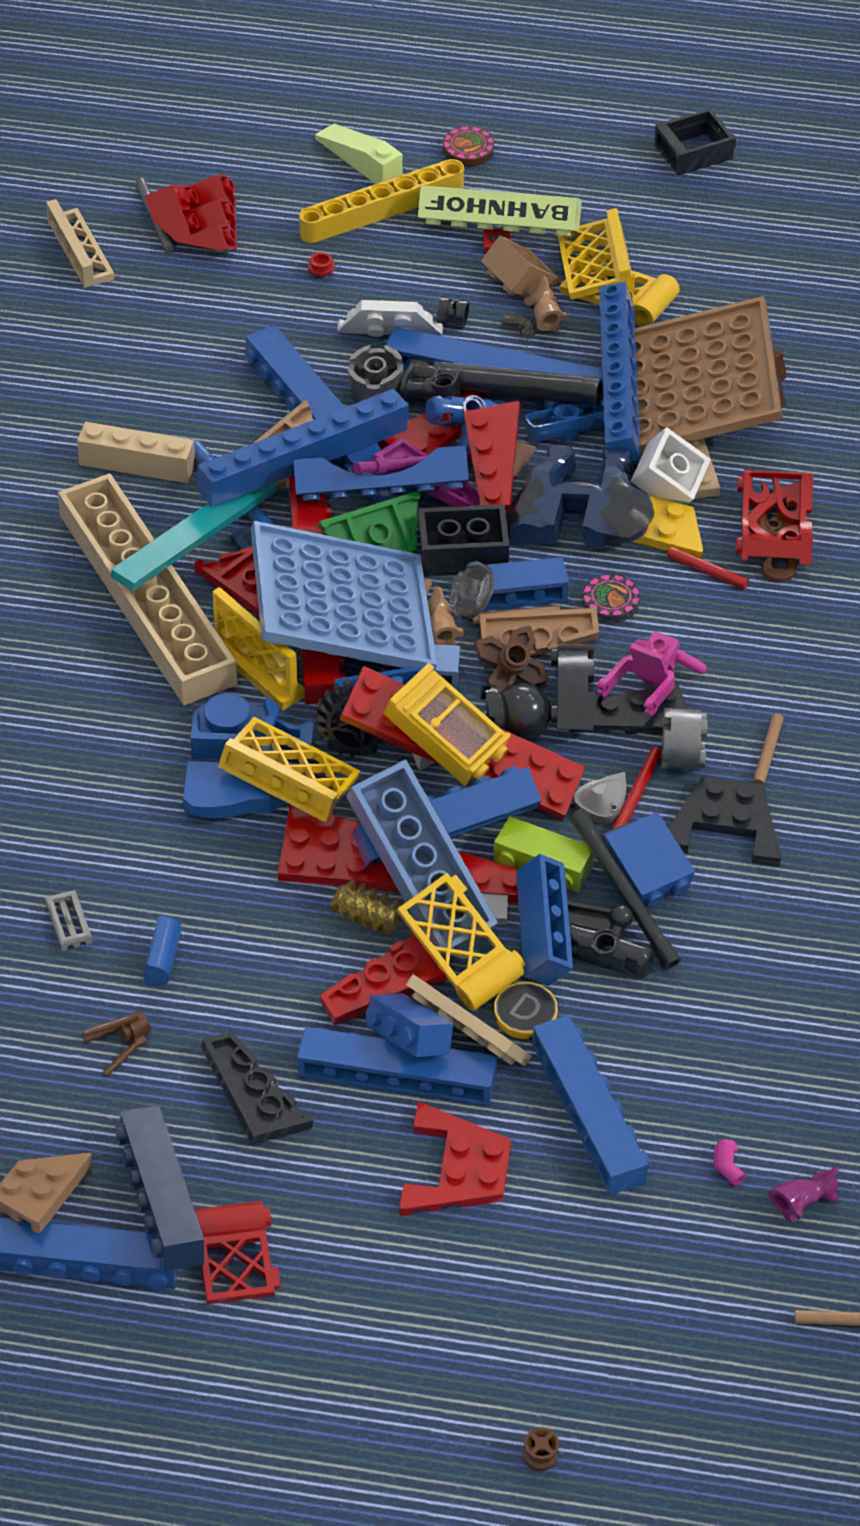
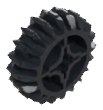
(333, 729)

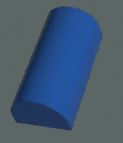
(162, 951)

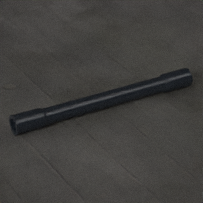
(659, 943)

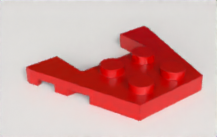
(471, 1167)

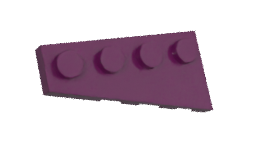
(462, 497)

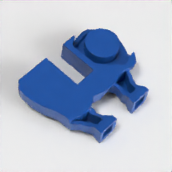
(213, 791)

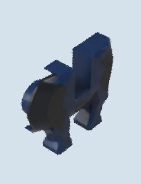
(610, 502)

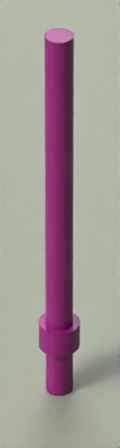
(380, 465)

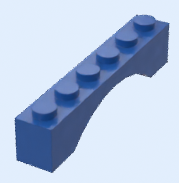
(441, 468)

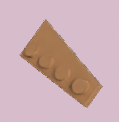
(548, 627)

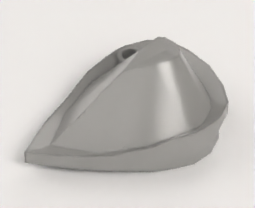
(602, 798)

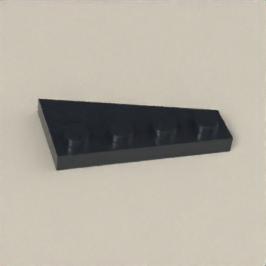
(627, 713)
(253, 1092)

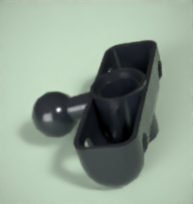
(592, 941)

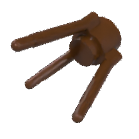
(131, 1028)

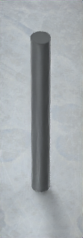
(163, 236)

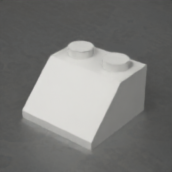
(670, 468)

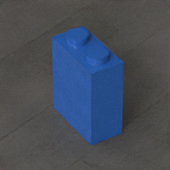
(650, 859)

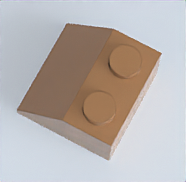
(516, 267)

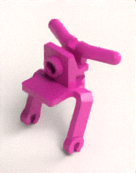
(652, 663)

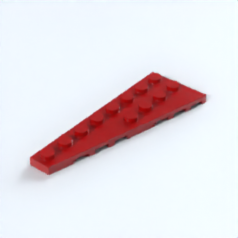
(329, 856)

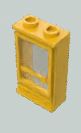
(447, 725)

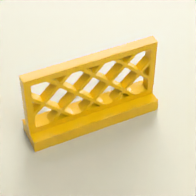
(614, 252)
(256, 659)
(283, 779)

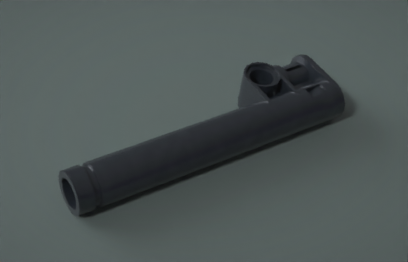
(435, 378)

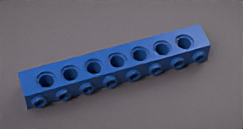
(619, 369)

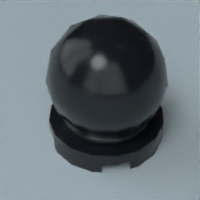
(517, 709)

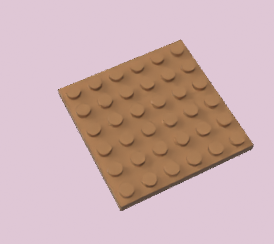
(707, 372)

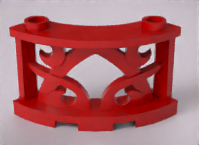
(795, 494)

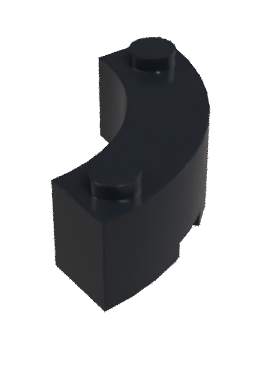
(574, 699)

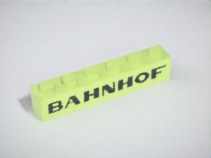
(499, 208)

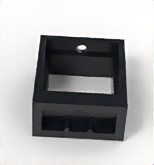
(671, 133)

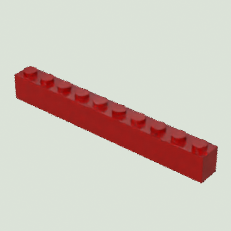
(317, 667)

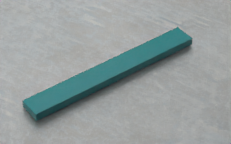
(185, 537)

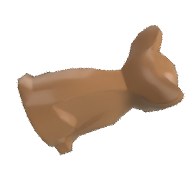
(546, 308)
(442, 621)

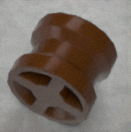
(541, 1440)

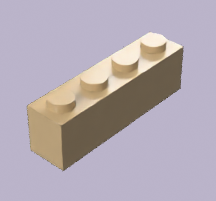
(136, 452)

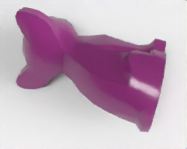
(796, 1194)

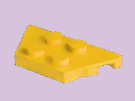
(673, 527)

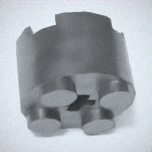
(374, 372)
(682, 739)

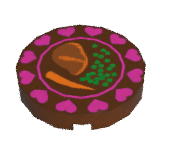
(468, 145)

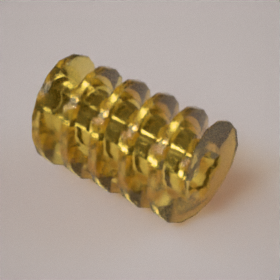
(366, 907)

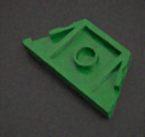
(382, 524)

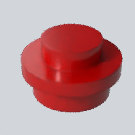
(321, 264)

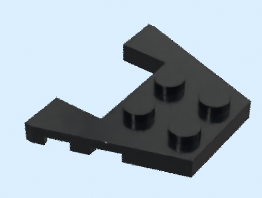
(732, 810)

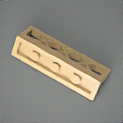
(74, 248)

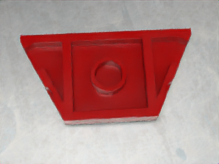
(234, 575)

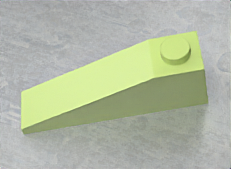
(363, 152)

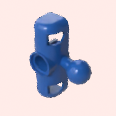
(456, 407)
(563, 421)

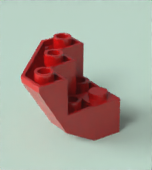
(198, 212)

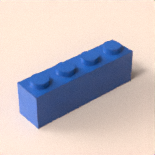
(544, 920)

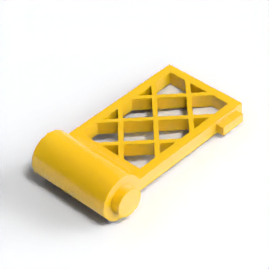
(648, 300)
(486, 976)

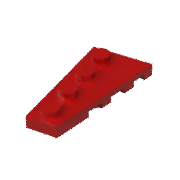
(428, 436)
(492, 444)
(380, 977)

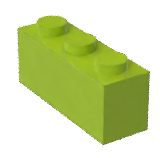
(522, 842)

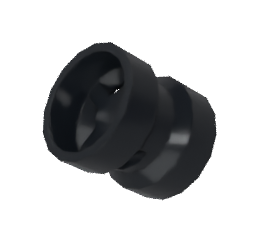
(453, 311)

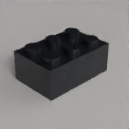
(462, 535)

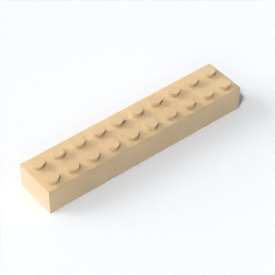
(161, 608)

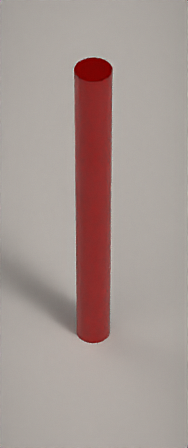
(638, 787)

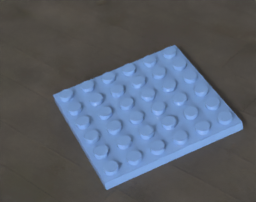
(342, 597)

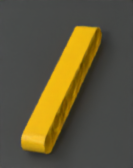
(376, 201)

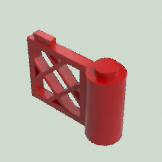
(237, 1226)

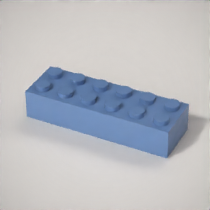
(416, 848)

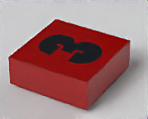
(491, 236)

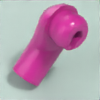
(724, 1164)

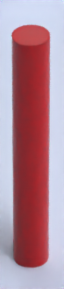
(708, 568)

